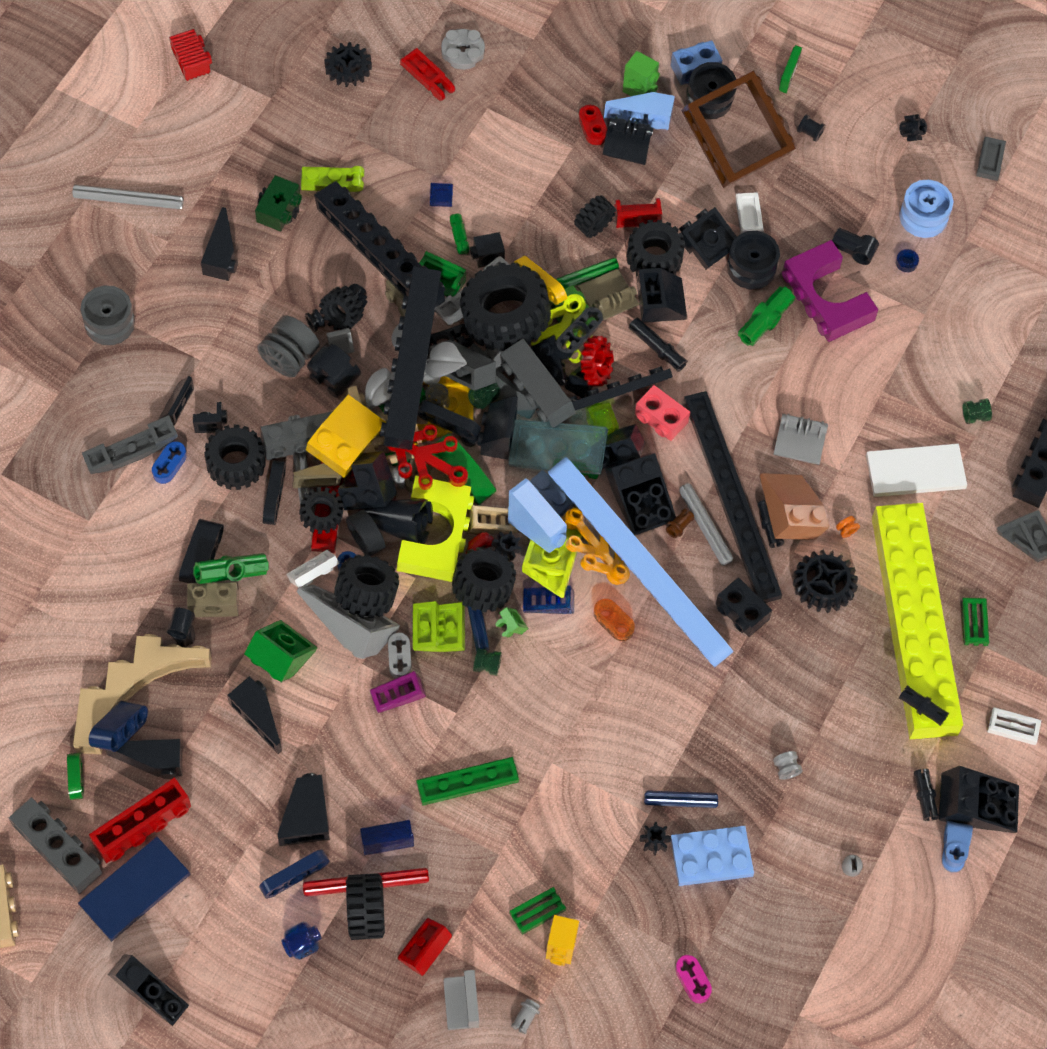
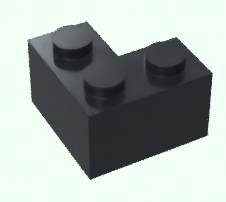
(370, 485)

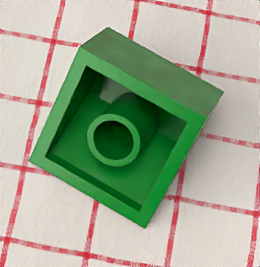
(279, 650)

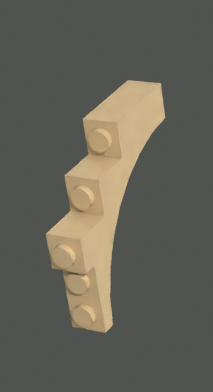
(126, 678)

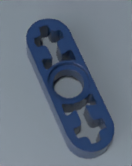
(294, 873)

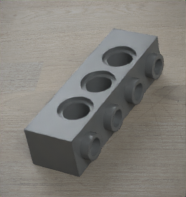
(78, 875)

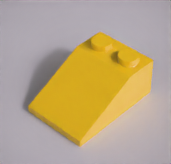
(345, 435)

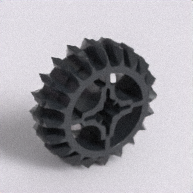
(811, 590)

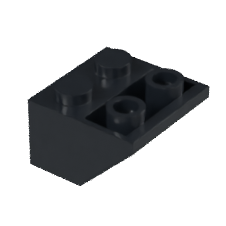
(660, 296)

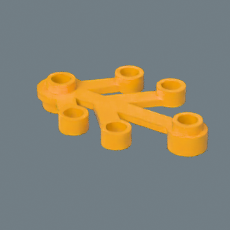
(614, 568)

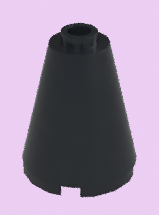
(404, 519)

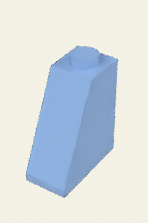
(535, 517)

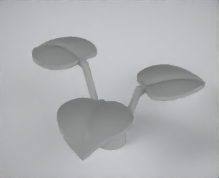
(443, 360)

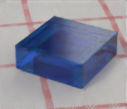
(441, 194)

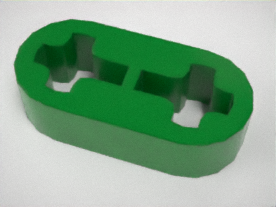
(75, 776)

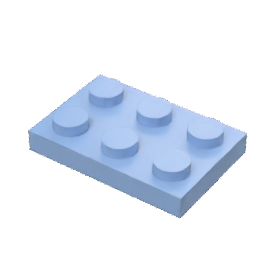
(712, 855)

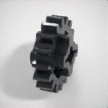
(338, 60)

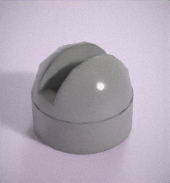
(847, 865)

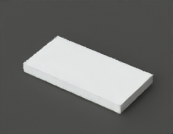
(916, 470)

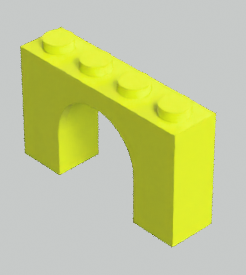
(440, 559)

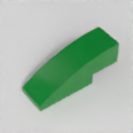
(478, 481)

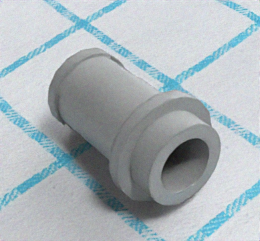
(526, 1014)

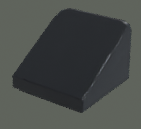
(577, 384)

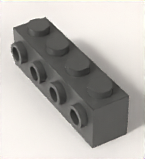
(538, 384)
(290, 436)

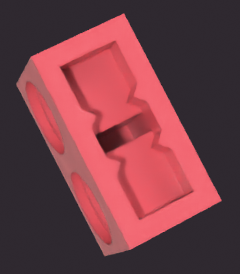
(666, 410)

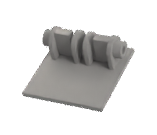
(800, 439)

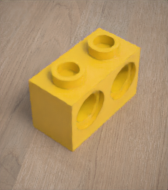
(562, 940)

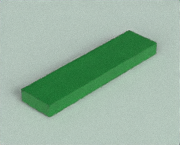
(467, 781)

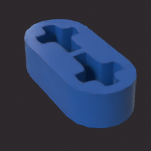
(165, 459)

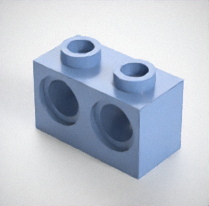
(693, 57)

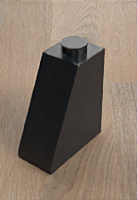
(306, 813)

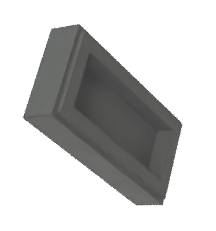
(991, 158)

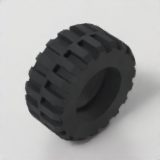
(500, 285)

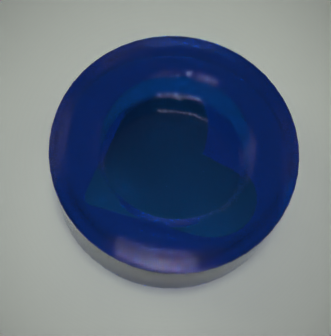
(907, 260)

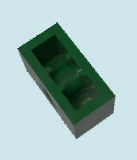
(278, 203)

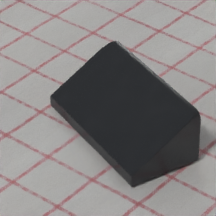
(178, 399)

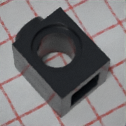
(487, 248)

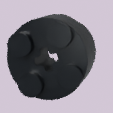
(333, 369)

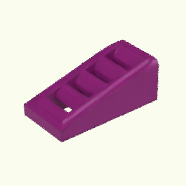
(400, 700)

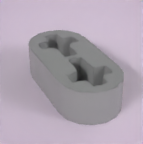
(405, 656)

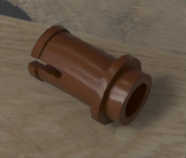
(676, 527)

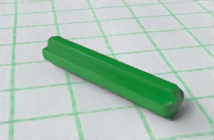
(588, 273)

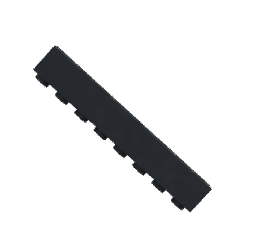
(412, 358)

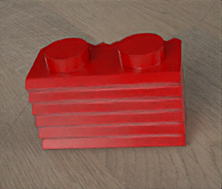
(190, 54)

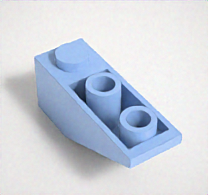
(645, 109)

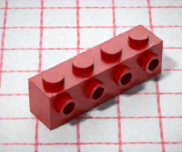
(140, 820)

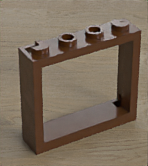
(710, 145)

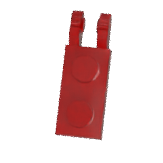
(427, 73)

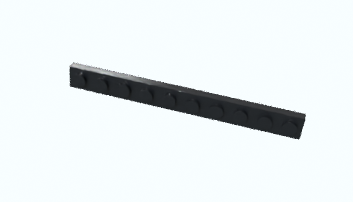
(732, 497)

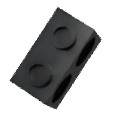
(748, 604)

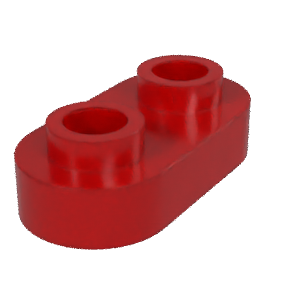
(591, 123)

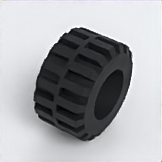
(655, 235)
(235, 473)
(485, 565)
(366, 586)
(365, 906)

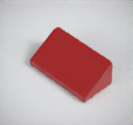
(425, 946)

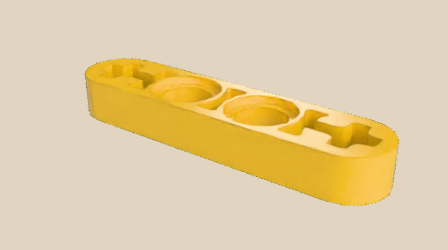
(554, 289)

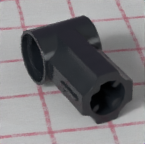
(859, 247)
(181, 627)

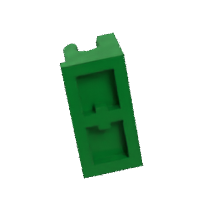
(451, 276)

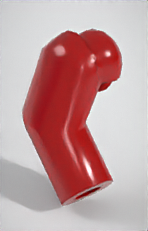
(480, 540)

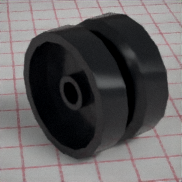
(707, 79)
(753, 260)

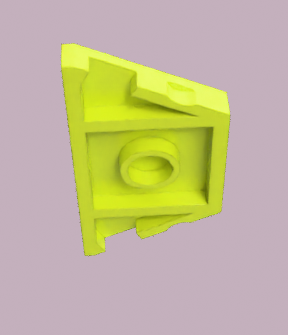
(552, 568)

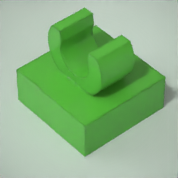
(513, 621)

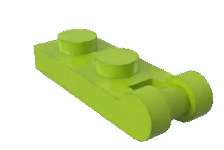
(320, 177)

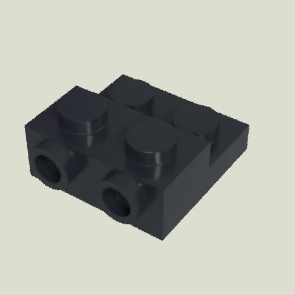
(708, 237)

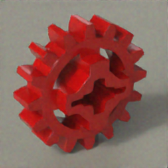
(597, 361)

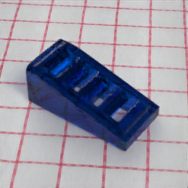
(558, 608)

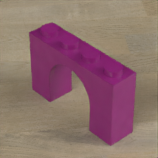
(831, 318)

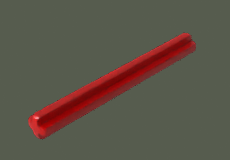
(389, 879)

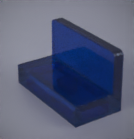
(387, 837)

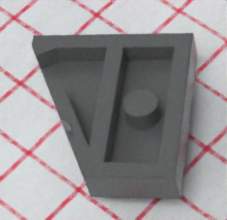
(1027, 534)

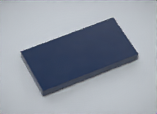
(134, 889)

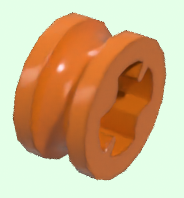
(847, 526)

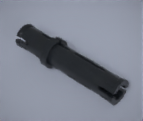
(663, 349)

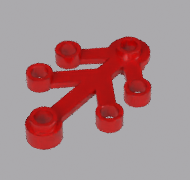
(424, 455)

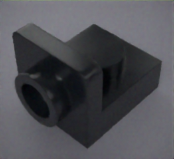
(208, 423)

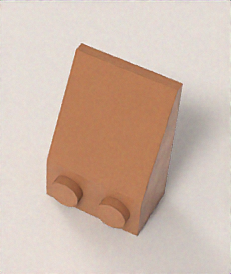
(793, 507)

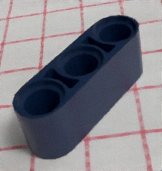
(118, 726)

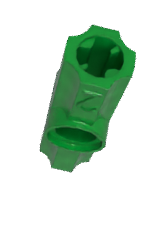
(766, 316)
(218, 569)

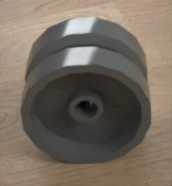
(107, 315)

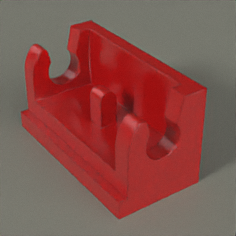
(635, 214)

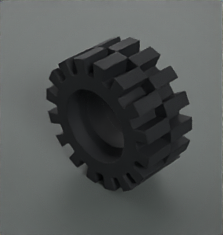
(595, 216)
(347, 302)
(321, 497)

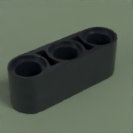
(201, 547)

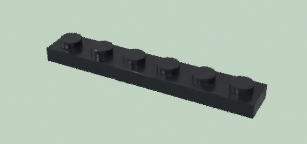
(616, 389)

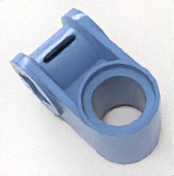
(956, 842)

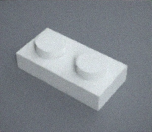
(313, 568)

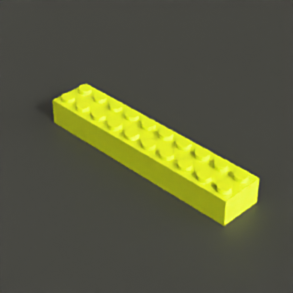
(916, 616)

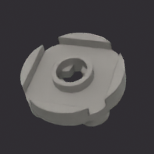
(463, 38)

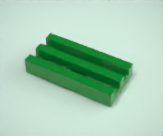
(975, 640)
(532, 902)

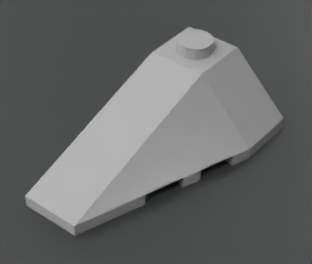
(357, 634)

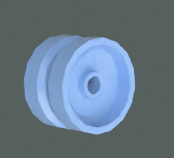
(926, 208)

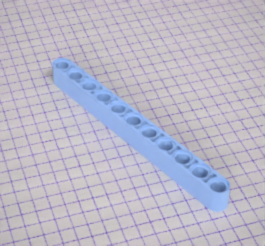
(640, 562)

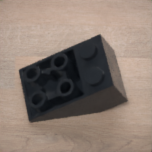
(641, 493)
(978, 800)

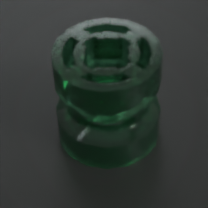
(484, 396)
(977, 411)
(487, 661)

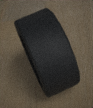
(365, 533)

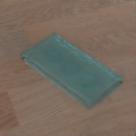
(542, 447)

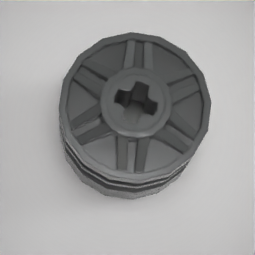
(288, 346)

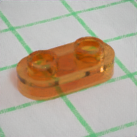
(614, 621)

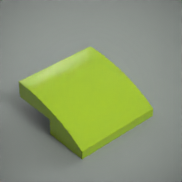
(438, 627)

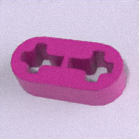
(688, 981)

